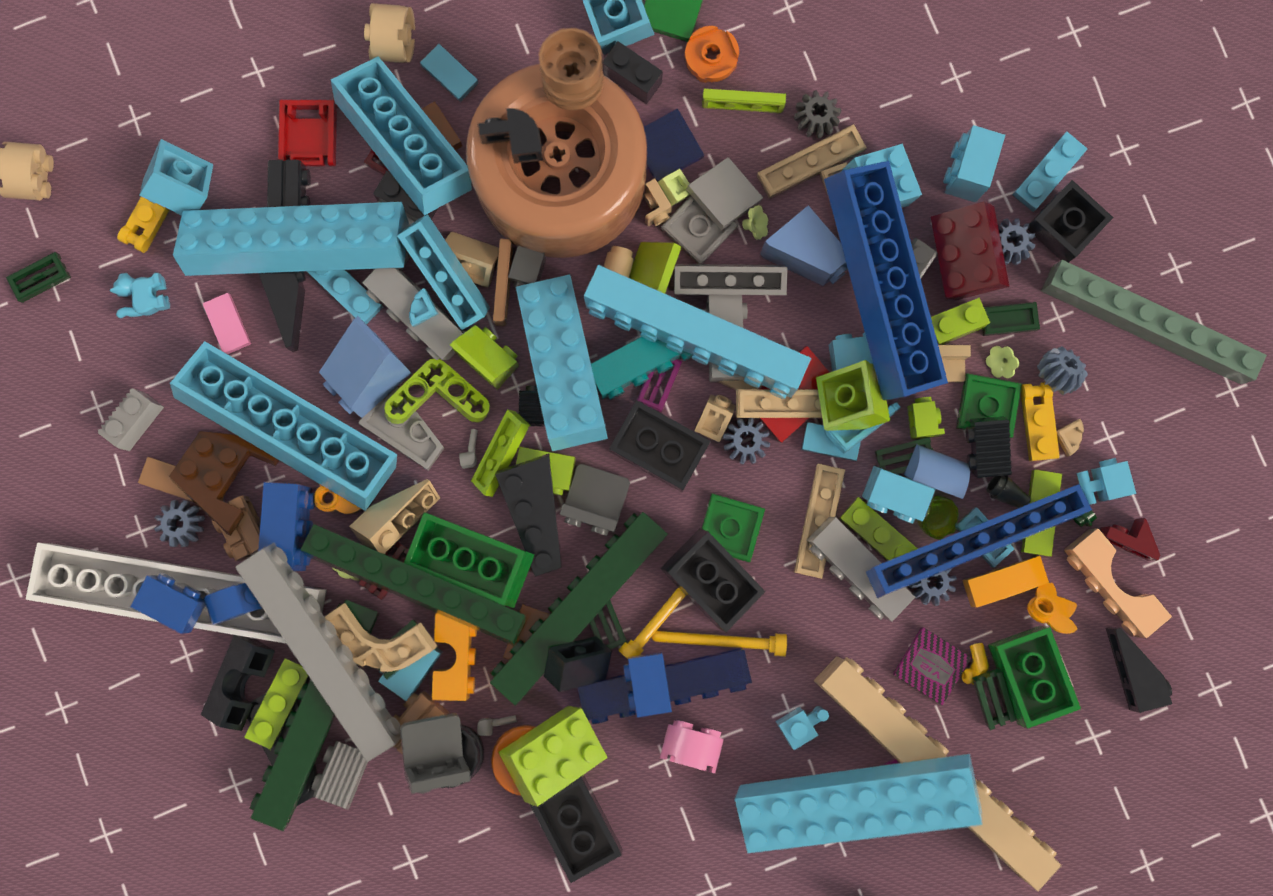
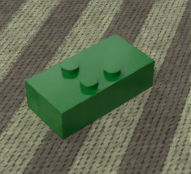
(469, 560)

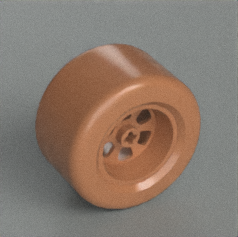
(576, 218)

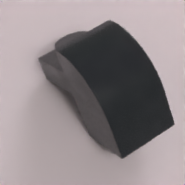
(519, 130)

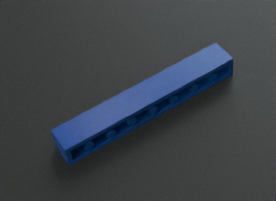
(978, 541)

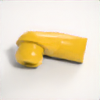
(979, 665)

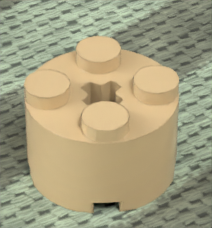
(390, 32)
(25, 171)

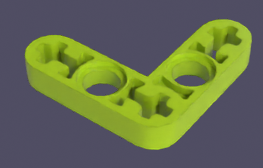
(440, 385)

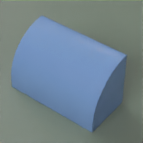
(938, 471)

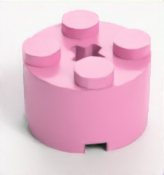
(692, 747)

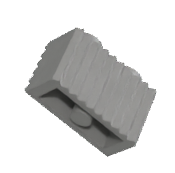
(130, 419)
(340, 776)

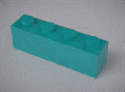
(632, 365)

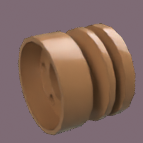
(571, 68)

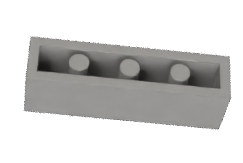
(730, 279)
(397, 293)
(850, 561)

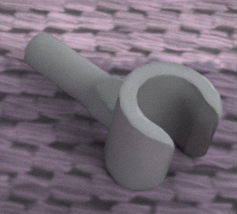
(469, 459)
(485, 725)

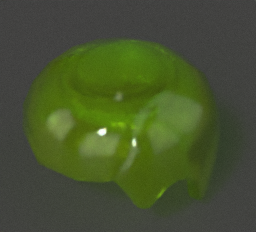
(940, 518)

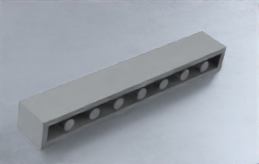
(320, 651)

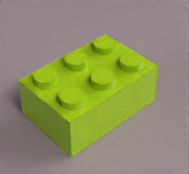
(553, 755)

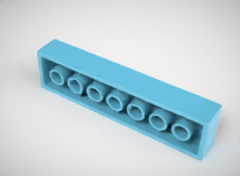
(291, 239)
(695, 332)
(284, 425)
(859, 804)

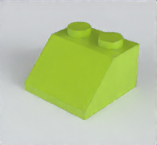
(485, 355)
(851, 398)

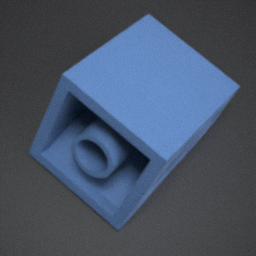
(807, 249)
(362, 369)

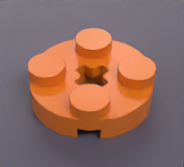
(718, 40)

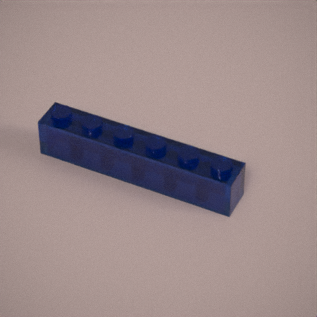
(684, 679)

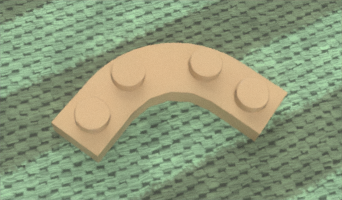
(380, 653)

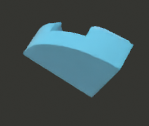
(421, 308)

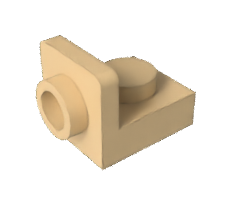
(656, 199)
(715, 417)

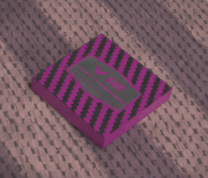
(932, 666)

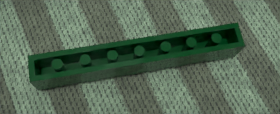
(413, 585)
(579, 607)
(300, 747)

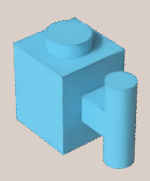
(1110, 481)
(798, 726)

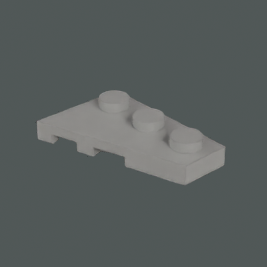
(410, 438)

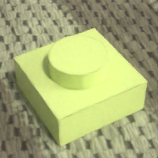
(674, 187)

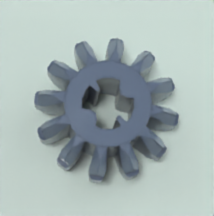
(1018, 234)
(1062, 370)
(756, 440)
(174, 533)
(934, 593)

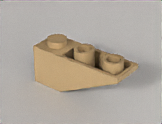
(391, 518)

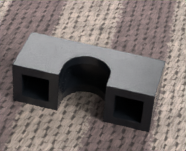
(227, 701)

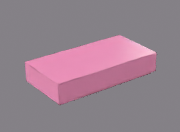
(226, 323)

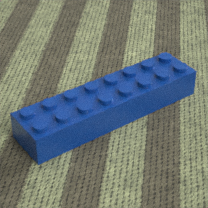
(885, 280)

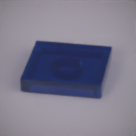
(670, 145)

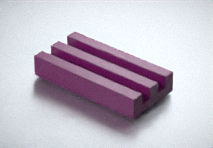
(650, 403)

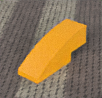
(1005, 581)

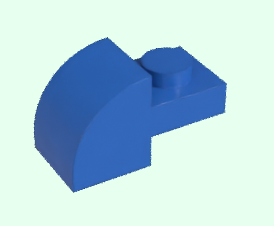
(230, 603)

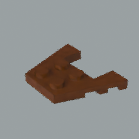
(209, 471)

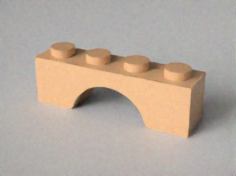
(1093, 557)

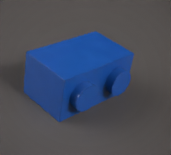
(169, 603)
(648, 683)

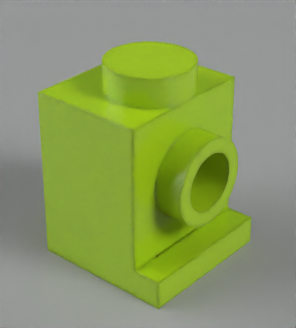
(924, 419)

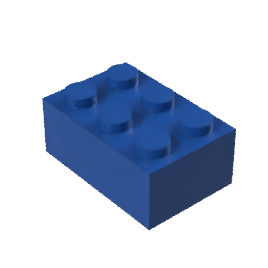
(286, 520)

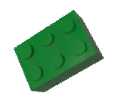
(1035, 676)

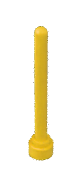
(774, 644)
(634, 648)

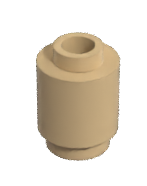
(619, 260)

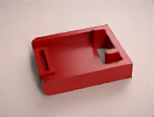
(308, 138)

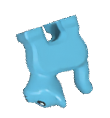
(143, 294)

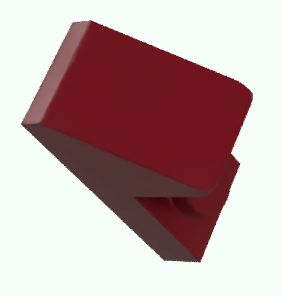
(1138, 541)

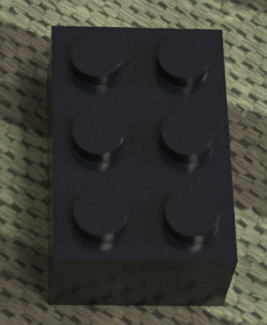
(659, 446)
(713, 580)
(578, 830)

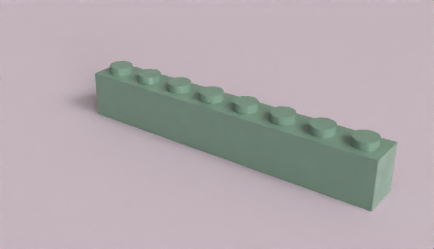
(1153, 323)

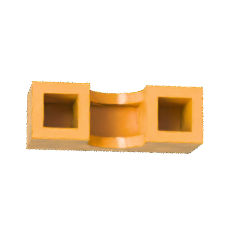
(454, 683)

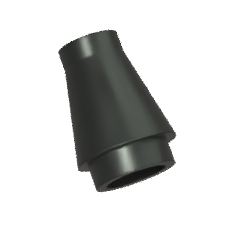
(1007, 491)

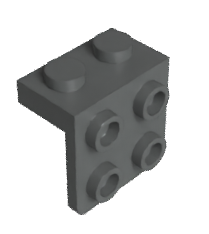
(595, 499)
(433, 753)

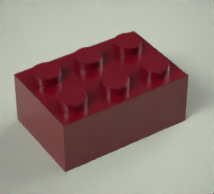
(969, 251)

